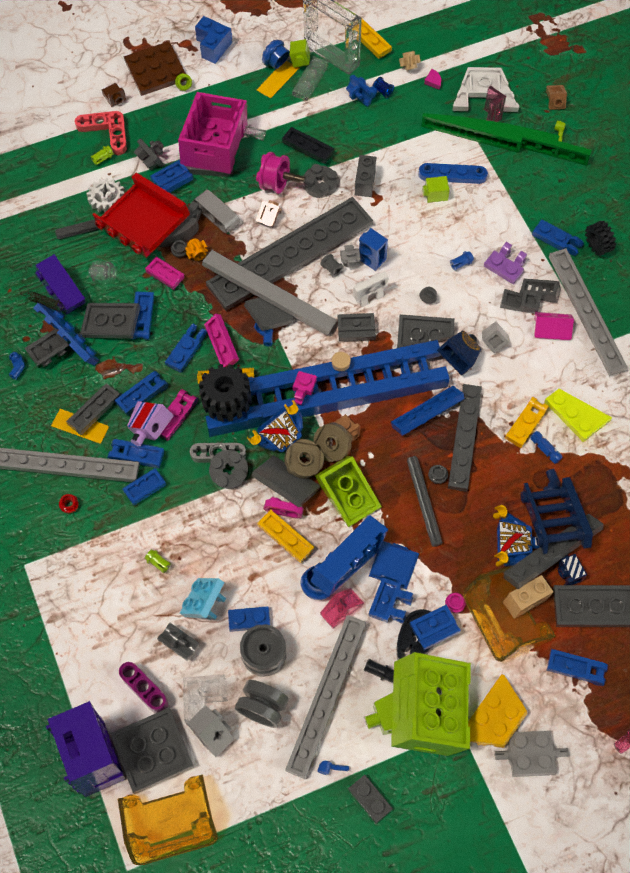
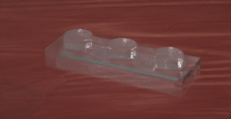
(310, 78)

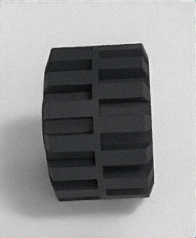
(225, 392)

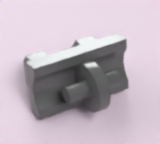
(155, 148)
(178, 641)

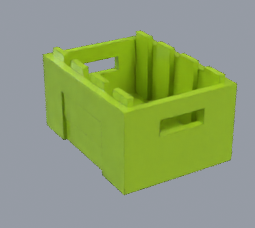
(416, 700)

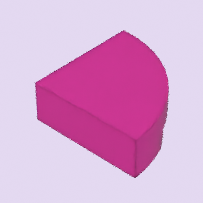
(433, 79)

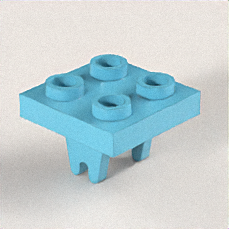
(202, 597)

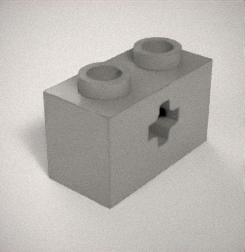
(211, 730)

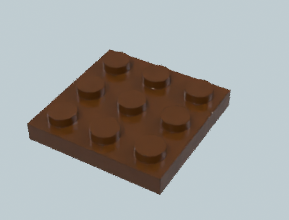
(154, 68)

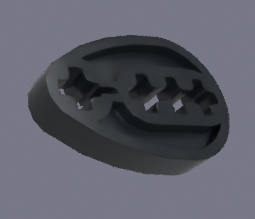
(405, 637)

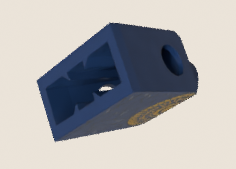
(461, 351)

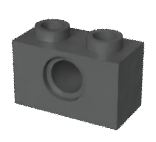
(365, 176)

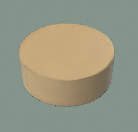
(341, 361)

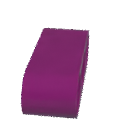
(136, 681)

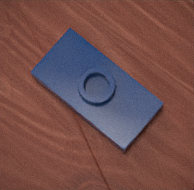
(144, 486)

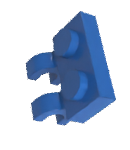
(385, 600)

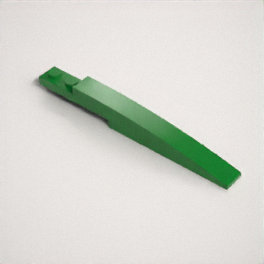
(506, 136)

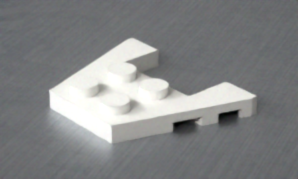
(476, 85)

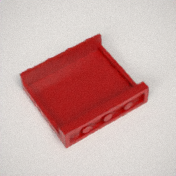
(143, 216)

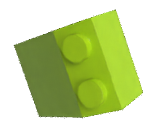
(348, 490)

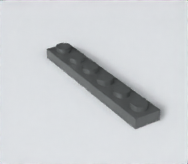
(465, 438)
(538, 562)

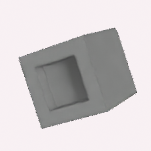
(495, 337)

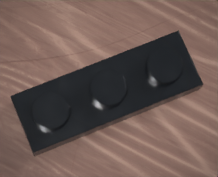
(308, 145)

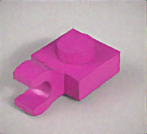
(303, 385)

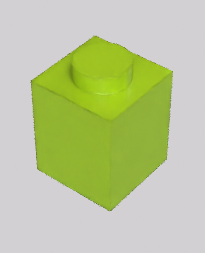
(299, 53)
(436, 189)

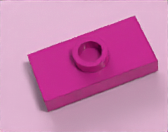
(164, 273)

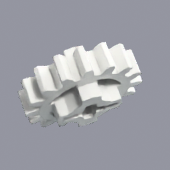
(104, 194)

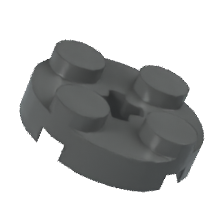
(323, 173)
(219, 463)

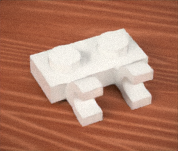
(373, 285)

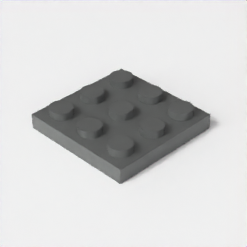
(151, 750)

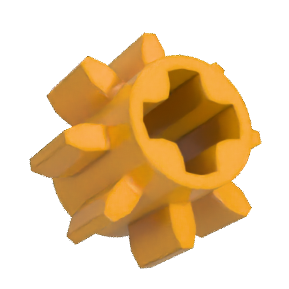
(196, 249)

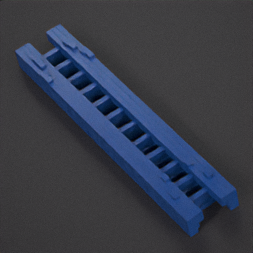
(345, 397)

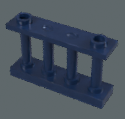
(571, 504)

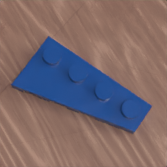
(66, 331)

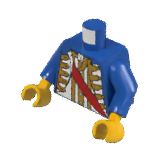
(279, 430)
(513, 538)

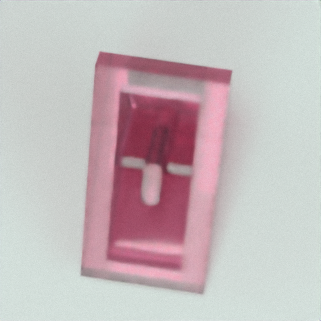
(340, 606)

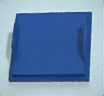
(394, 563)

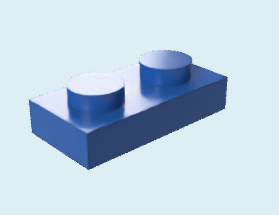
(247, 618)

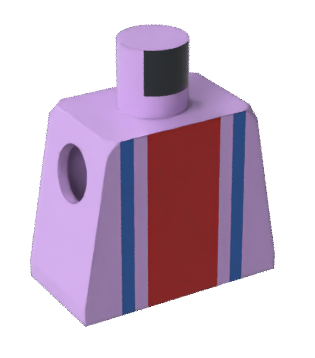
(148, 421)

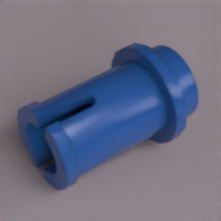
(465, 258)

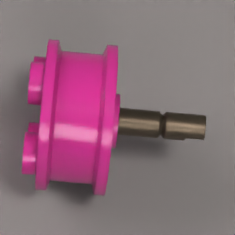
(275, 173)

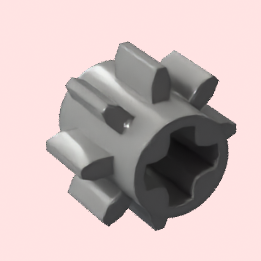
(350, 255)

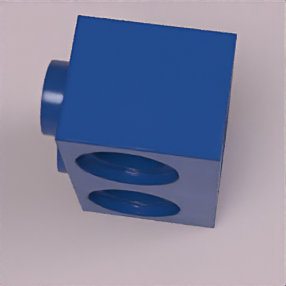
(373, 249)

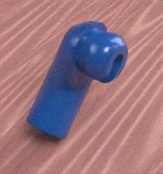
(267, 334)
(18, 364)

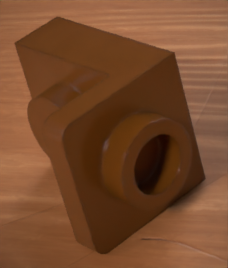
(114, 94)

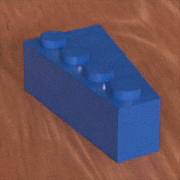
(349, 556)

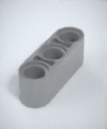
(217, 211)

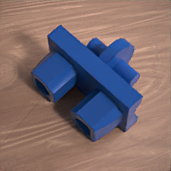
(359, 90)

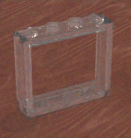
(347, 60)

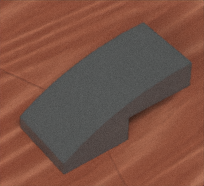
(522, 302)

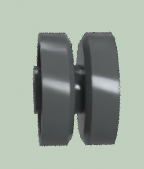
(260, 638)
(262, 703)

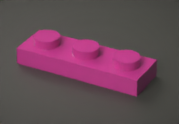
(221, 340)

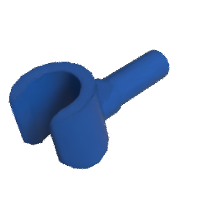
(325, 766)

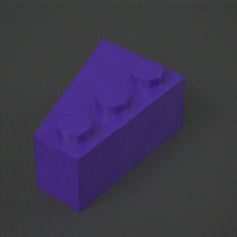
(59, 284)

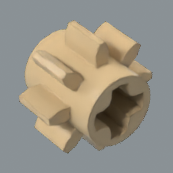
(410, 60)

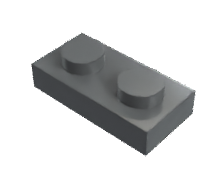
(370, 799)

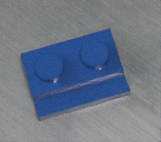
(172, 177)
(435, 627)

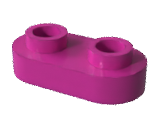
(283, 508)

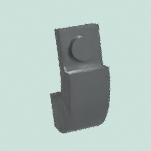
(186, 229)

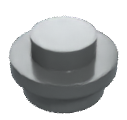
(178, 248)
(428, 295)
(438, 474)

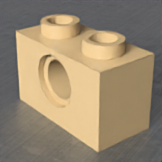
(527, 597)

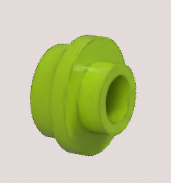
(188, 82)

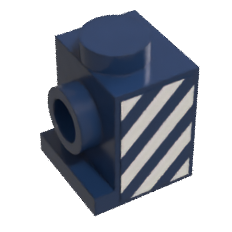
(571, 570)

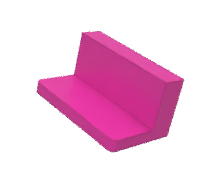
(553, 325)

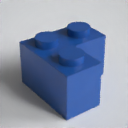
(214, 38)

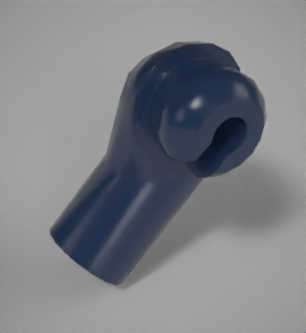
(554, 482)

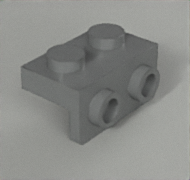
(46, 348)

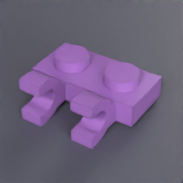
(505, 267)

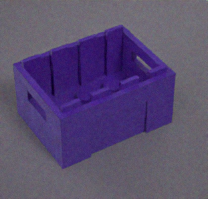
(85, 733)

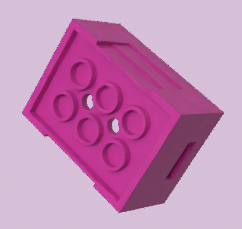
(197, 139)

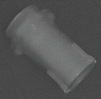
(250, 131)

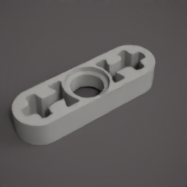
(203, 458)

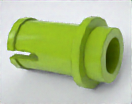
(102, 155)
(157, 561)

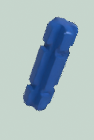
(546, 447)

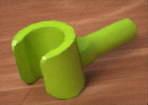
(560, 128)

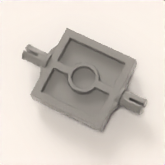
(532, 754)

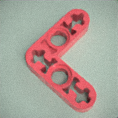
(109, 123)

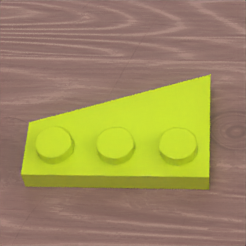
(576, 414)

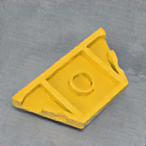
(497, 716)

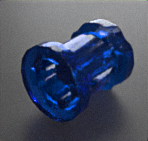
(383, 87)

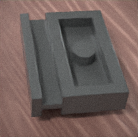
(356, 327)

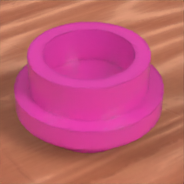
(455, 602)

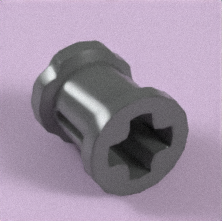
(331, 265)

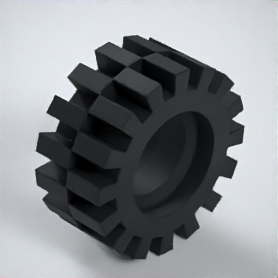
(600, 238)

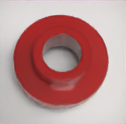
(66, 499)

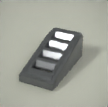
(543, 284)

